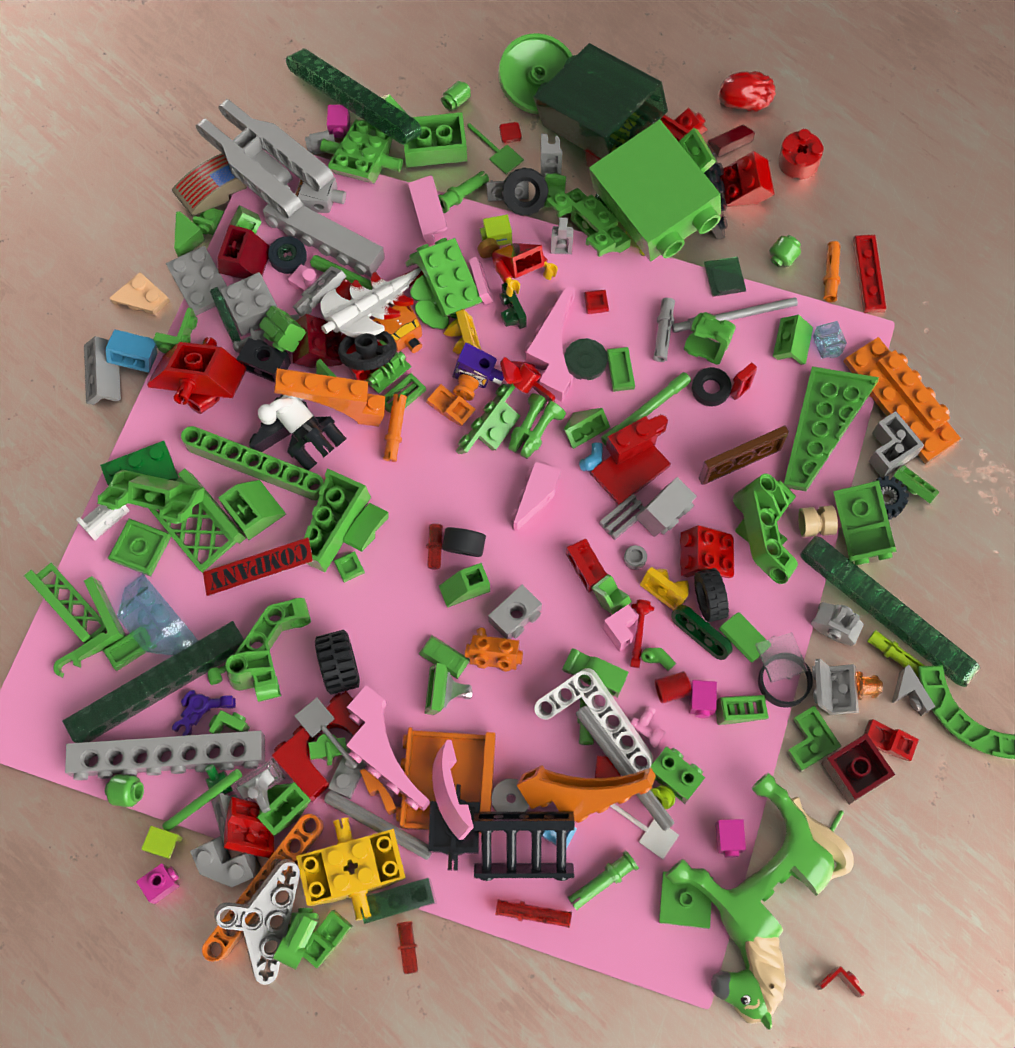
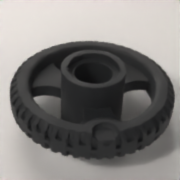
(368, 352)

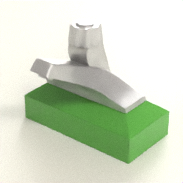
(443, 689)

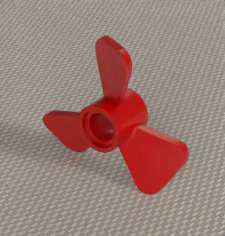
(524, 377)

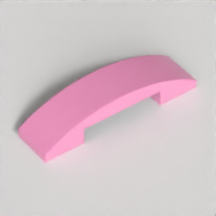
(455, 815)

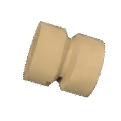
(818, 521)

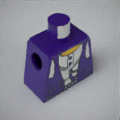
(478, 365)

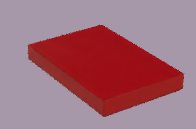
(631, 475)

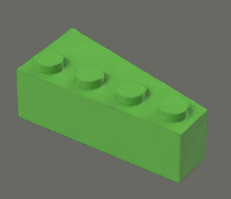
(335, 512)

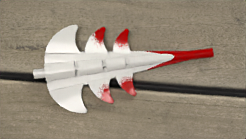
(353, 315)

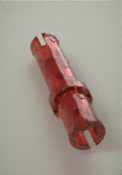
(533, 913)

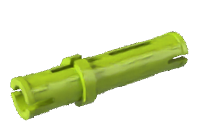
(893, 651)

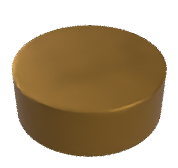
(487, 247)

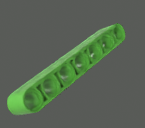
(246, 456)

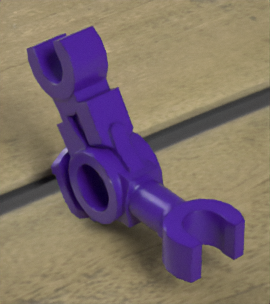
(197, 706)

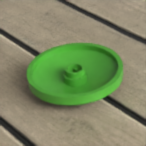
(529, 64)

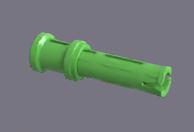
(456, 194)
(613, 873)

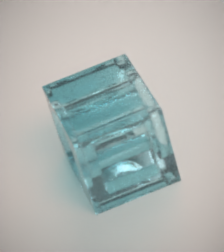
(829, 340)

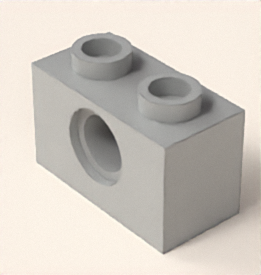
(519, 600)

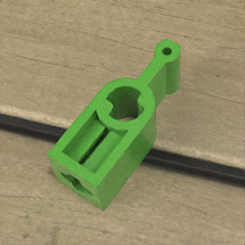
(610, 675)

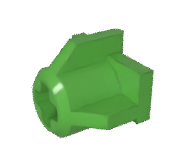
(325, 749)

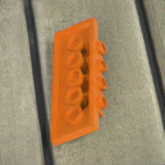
(903, 392)

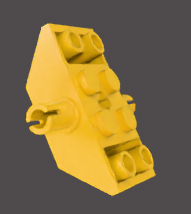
(326, 873)

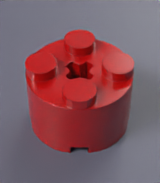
(800, 154)

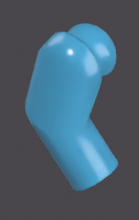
(594, 459)

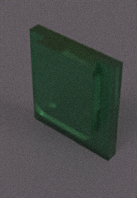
(725, 276)

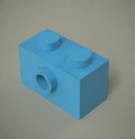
(131, 351)

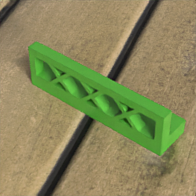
(58, 605)

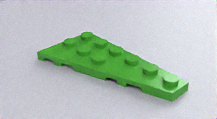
(826, 414)

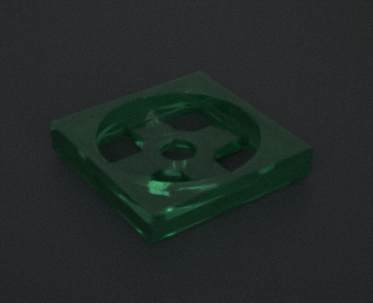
(225, 315)

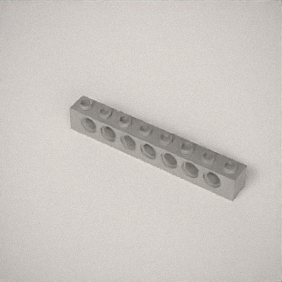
(79, 754)

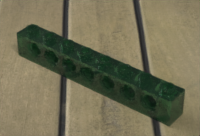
(154, 684)

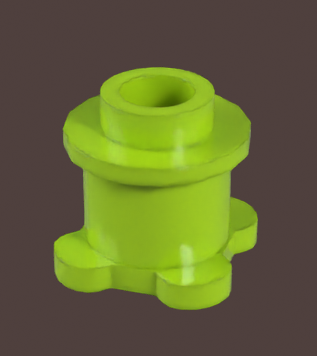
(664, 795)

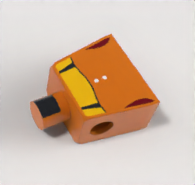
(404, 329)

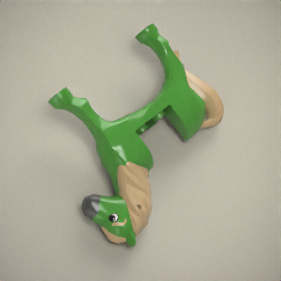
(810, 854)

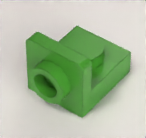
(555, 184)
(208, 220)

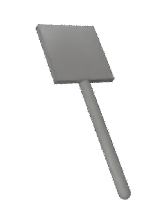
(316, 718)

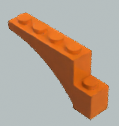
(338, 393)
(579, 794)

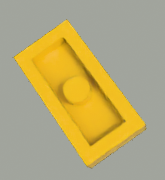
(463, 326)
(658, 584)

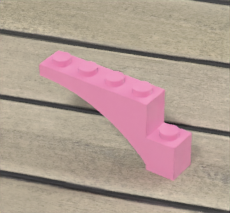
(547, 349)
(373, 747)

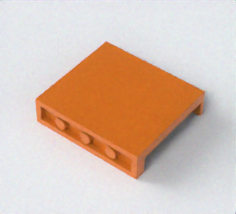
(471, 771)

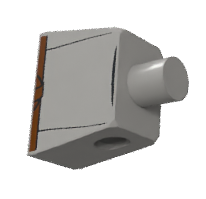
(322, 200)

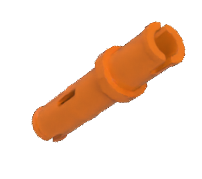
(832, 279)
(394, 430)

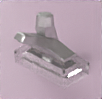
(257, 782)

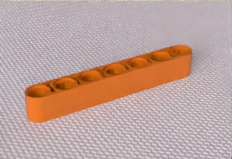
(283, 852)

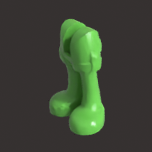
(533, 438)

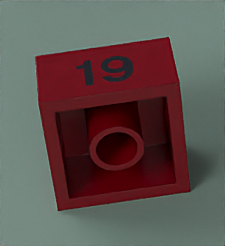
(857, 768)

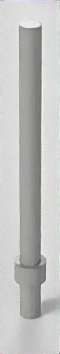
(677, 327)

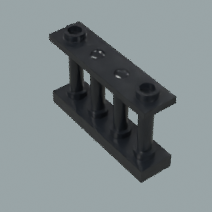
(523, 821)

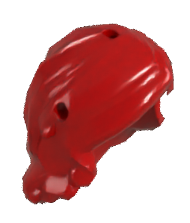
(747, 91)

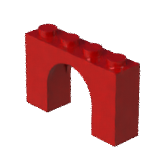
(295, 755)

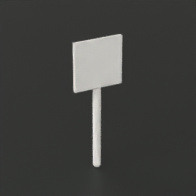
(654, 837)

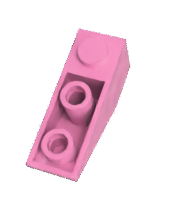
(539, 491)

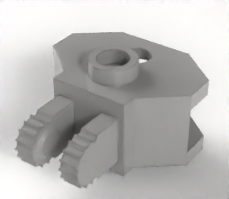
(838, 623)

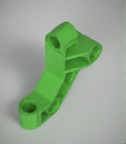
(762, 506)
(254, 666)

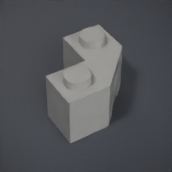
(216, 863)

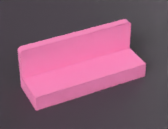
(428, 208)

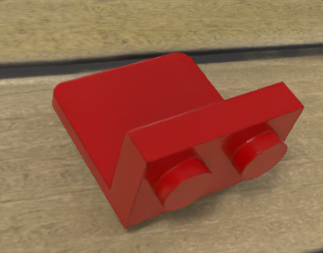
(706, 549)

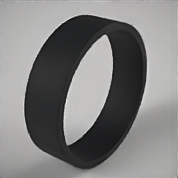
(776, 702)

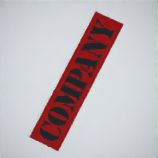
(258, 566)

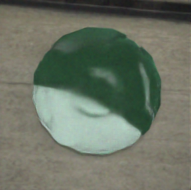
(586, 359)

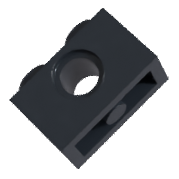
(255, 351)

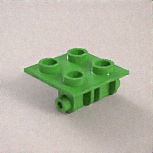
(389, 373)

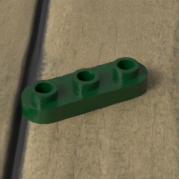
(702, 632)

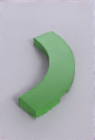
(958, 722)

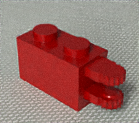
(635, 438)

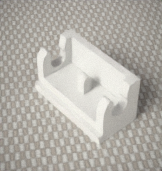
(101, 520)

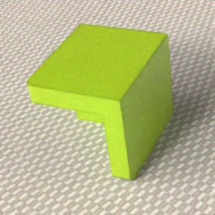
(160, 842)

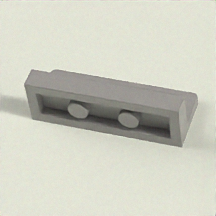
(101, 378)

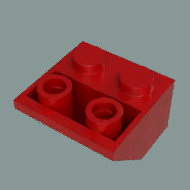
(747, 181)

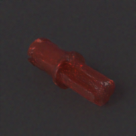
(434, 546)
(407, 947)

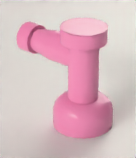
(641, 727)

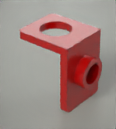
(847, 977)

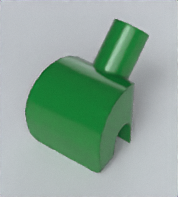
(215, 777)

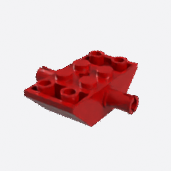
(198, 370)

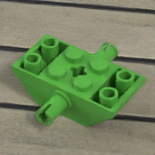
(361, 153)

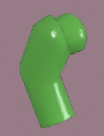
(658, 655)

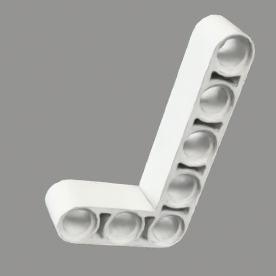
(600, 712)

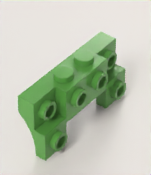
(592, 219)
(170, 497)

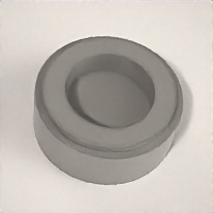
(635, 557)

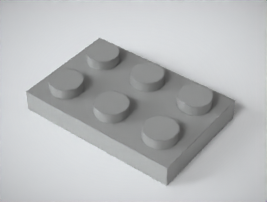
(195, 276)

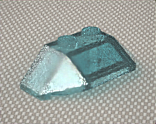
(152, 619)

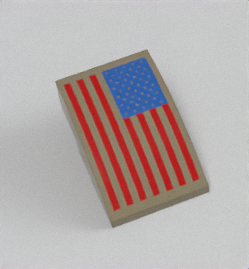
(207, 185)

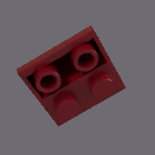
(242, 253)
(316, 344)

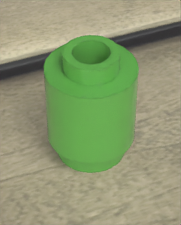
(456, 95)

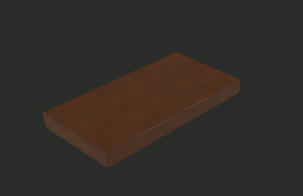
(743, 455)

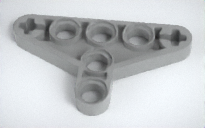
(266, 907)

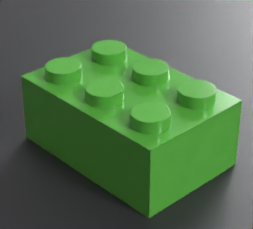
(440, 141)

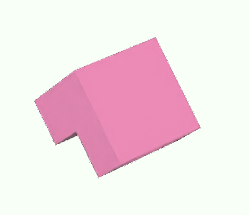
(617, 627)

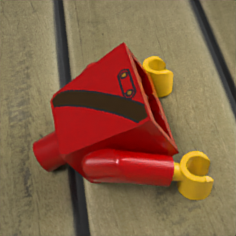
(519, 260)

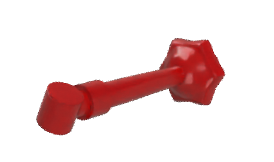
(642, 608)

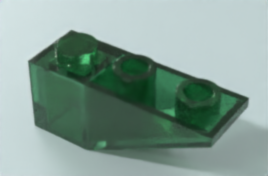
(400, 900)

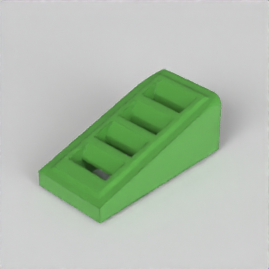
(726, 713)

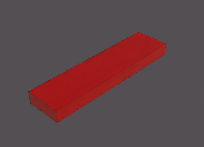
(869, 274)

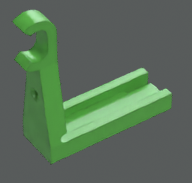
(102, 641)

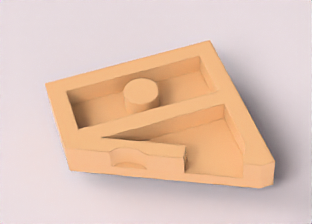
(141, 295)

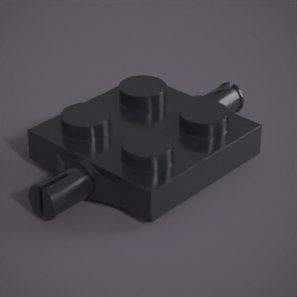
(442, 838)

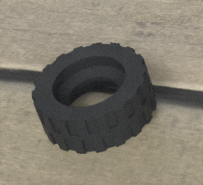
(510, 184)
(711, 594)

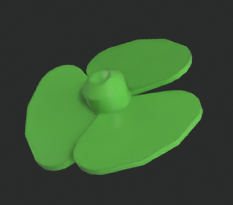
(427, 306)

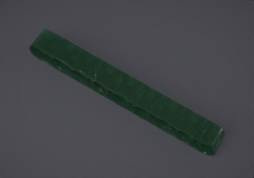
(354, 96)
(890, 611)

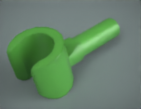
(214, 674)

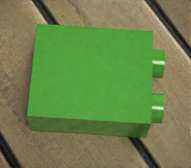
(656, 191)

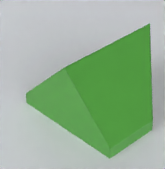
(286, 806)

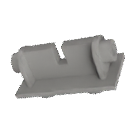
(494, 190)

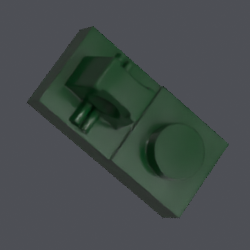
(514, 314)

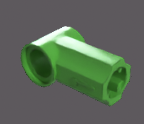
(293, 945)

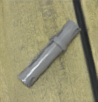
(665, 323)

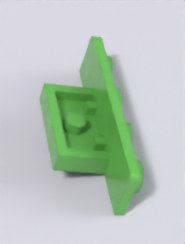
(493, 424)

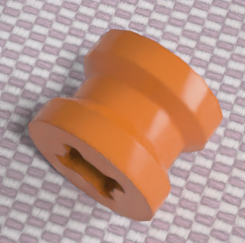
(466, 387)

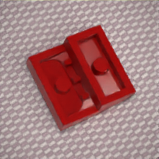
(245, 831)

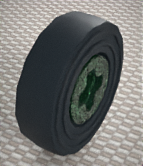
(289, 263)

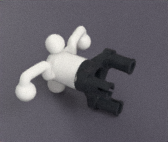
(303, 427)

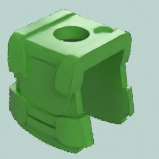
(706, 327)

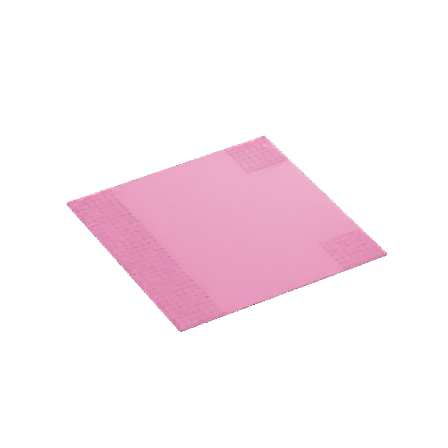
(399, 598)

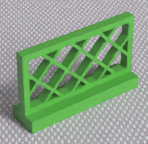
(219, 518)

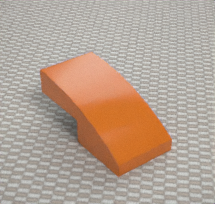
(450, 406)
(375, 787)

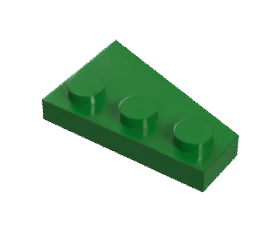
(151, 461)

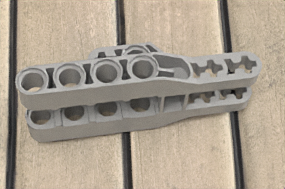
(257, 167)

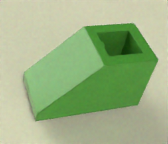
(465, 585)

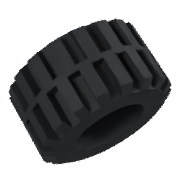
(337, 662)

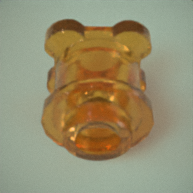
(868, 686)

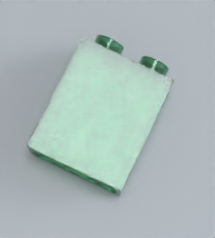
(600, 101)

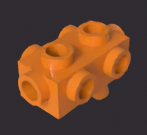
(493, 652)

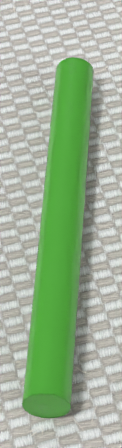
(202, 800)

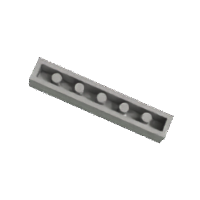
(328, 238)

